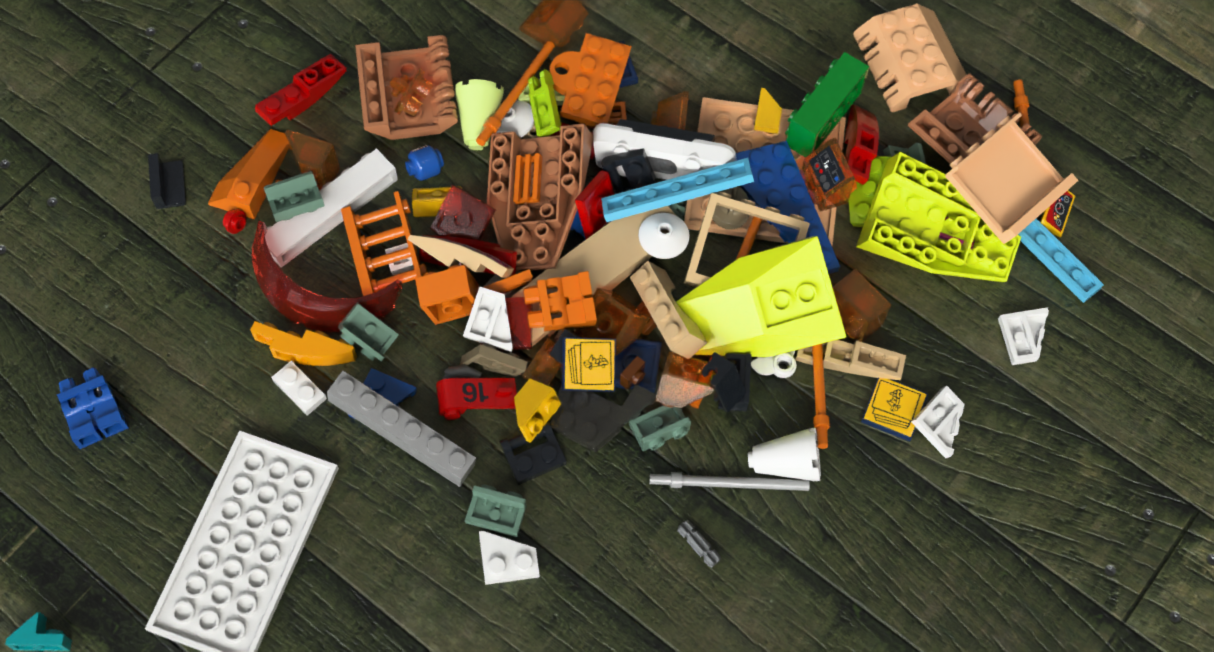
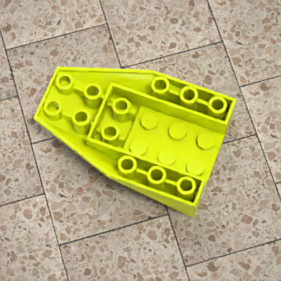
(912, 212)
(767, 303)

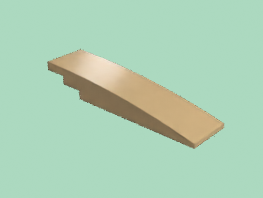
(607, 256)

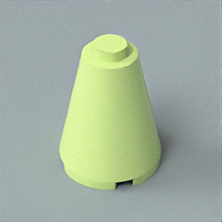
(475, 105)

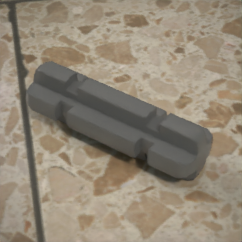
(699, 543)

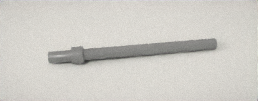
(677, 480)

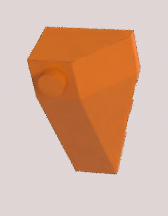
(245, 183)

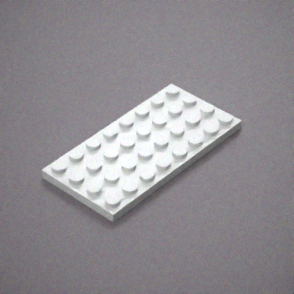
(242, 547)

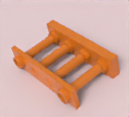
(358, 244)

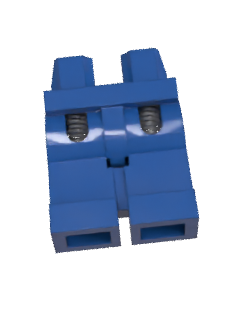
(90, 409)

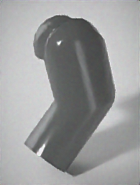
(462, 371)

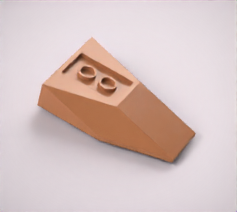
(542, 227)

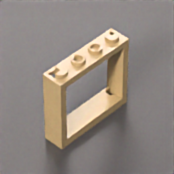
(747, 207)

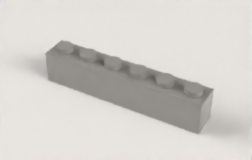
(401, 428)

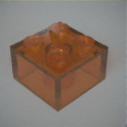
(860, 306)

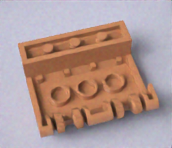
(378, 104)
(961, 122)

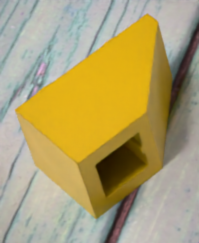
(534, 407)

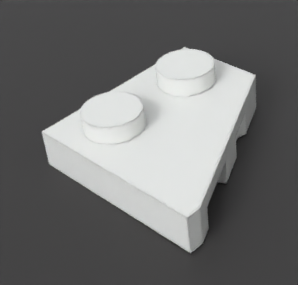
(1023, 334)

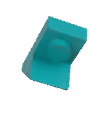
(32, 637)

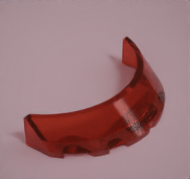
(306, 307)

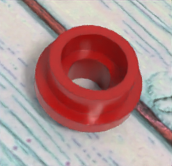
(234, 221)

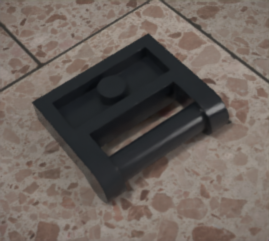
(636, 167)
(535, 460)

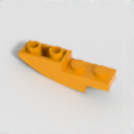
(311, 349)

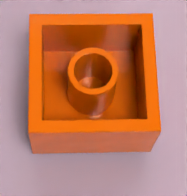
(447, 293)

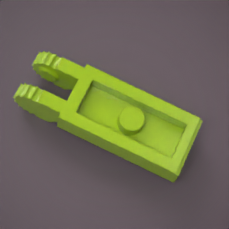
(544, 104)

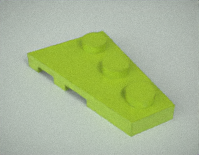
(862, 197)

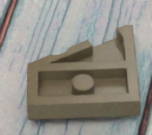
(495, 361)

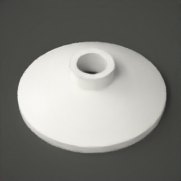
(518, 119)
(660, 244)

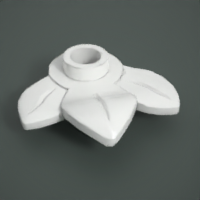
(770, 365)

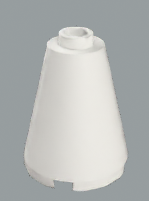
(788, 456)

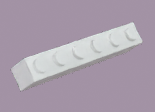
(352, 188)

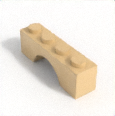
(675, 326)

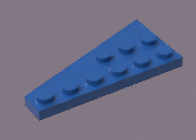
(782, 187)

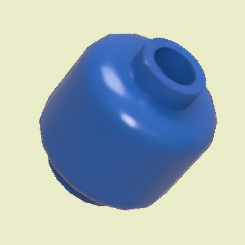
(424, 162)

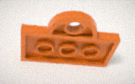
(591, 79)

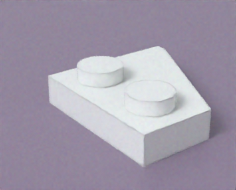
(489, 320)
(940, 420)
(507, 559)

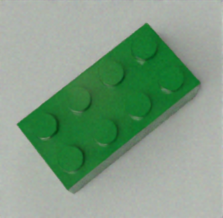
(826, 104)

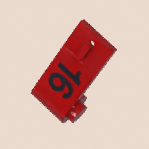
(460, 394)

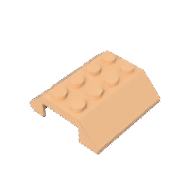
(911, 52)

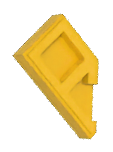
(768, 113)

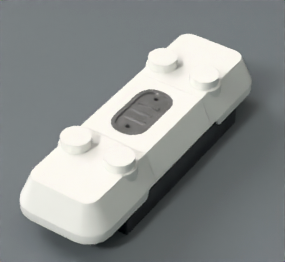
(668, 149)

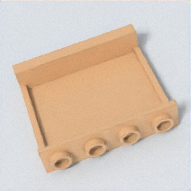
(1007, 180)

